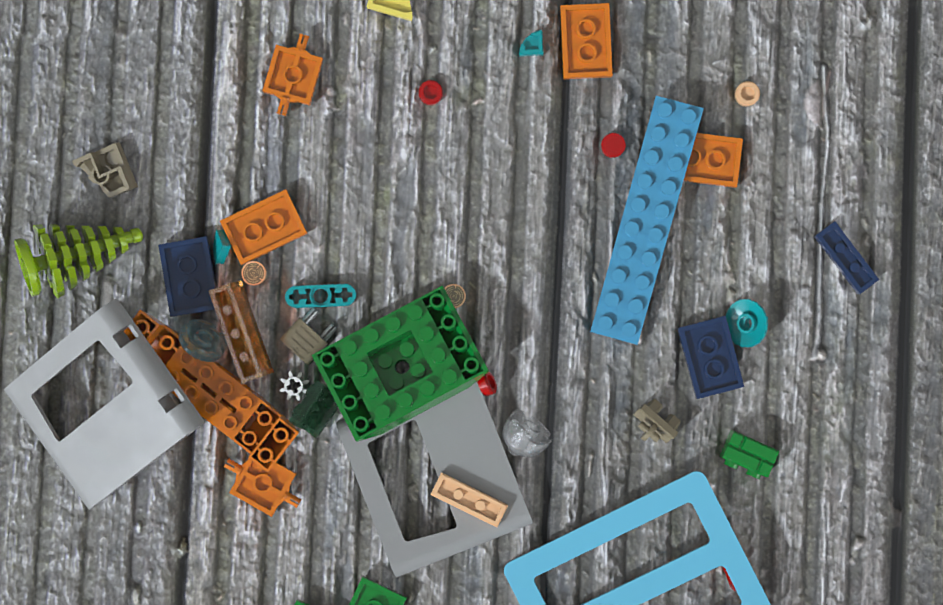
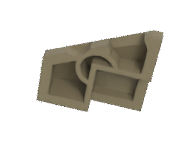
(108, 169)

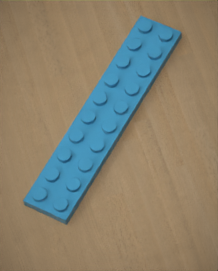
(646, 220)

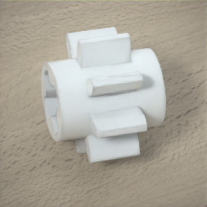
(289, 381)

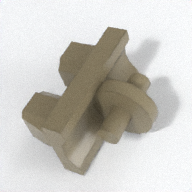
(654, 425)

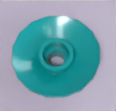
(738, 323)

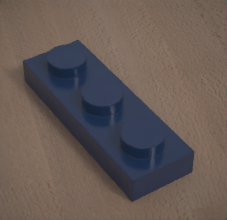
(846, 258)

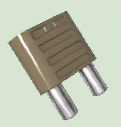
(304, 340)

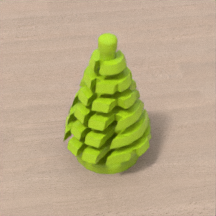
(64, 255)

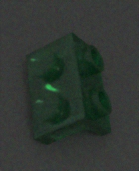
(315, 409)

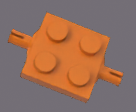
(292, 75)
(263, 488)

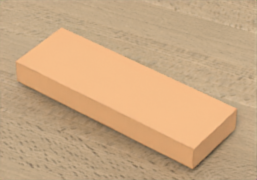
(469, 499)

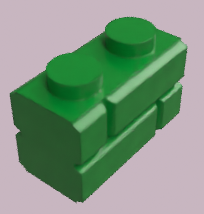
(748, 453)

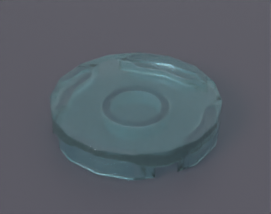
(202, 340)

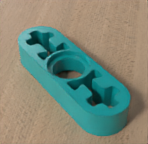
(303, 302)

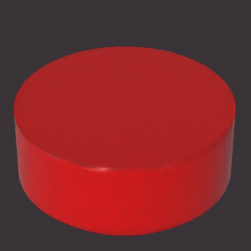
(430, 92)
(613, 145)
(487, 384)

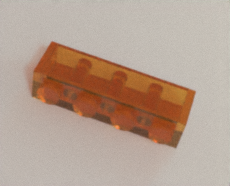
(241, 331)

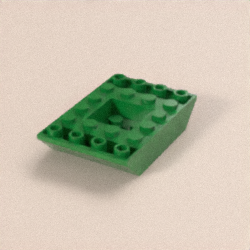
(363, 365)

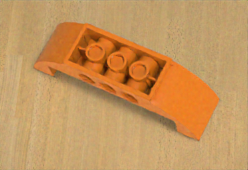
(220, 396)

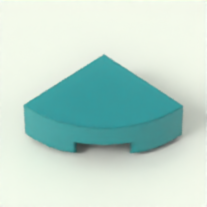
(532, 45)
(221, 246)

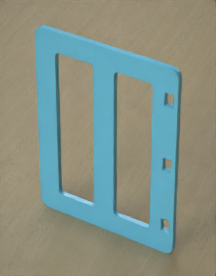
(721, 549)

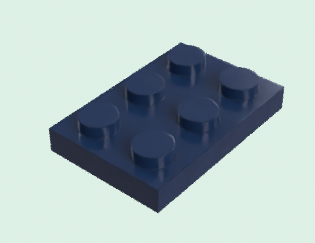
(188, 275)
(710, 357)

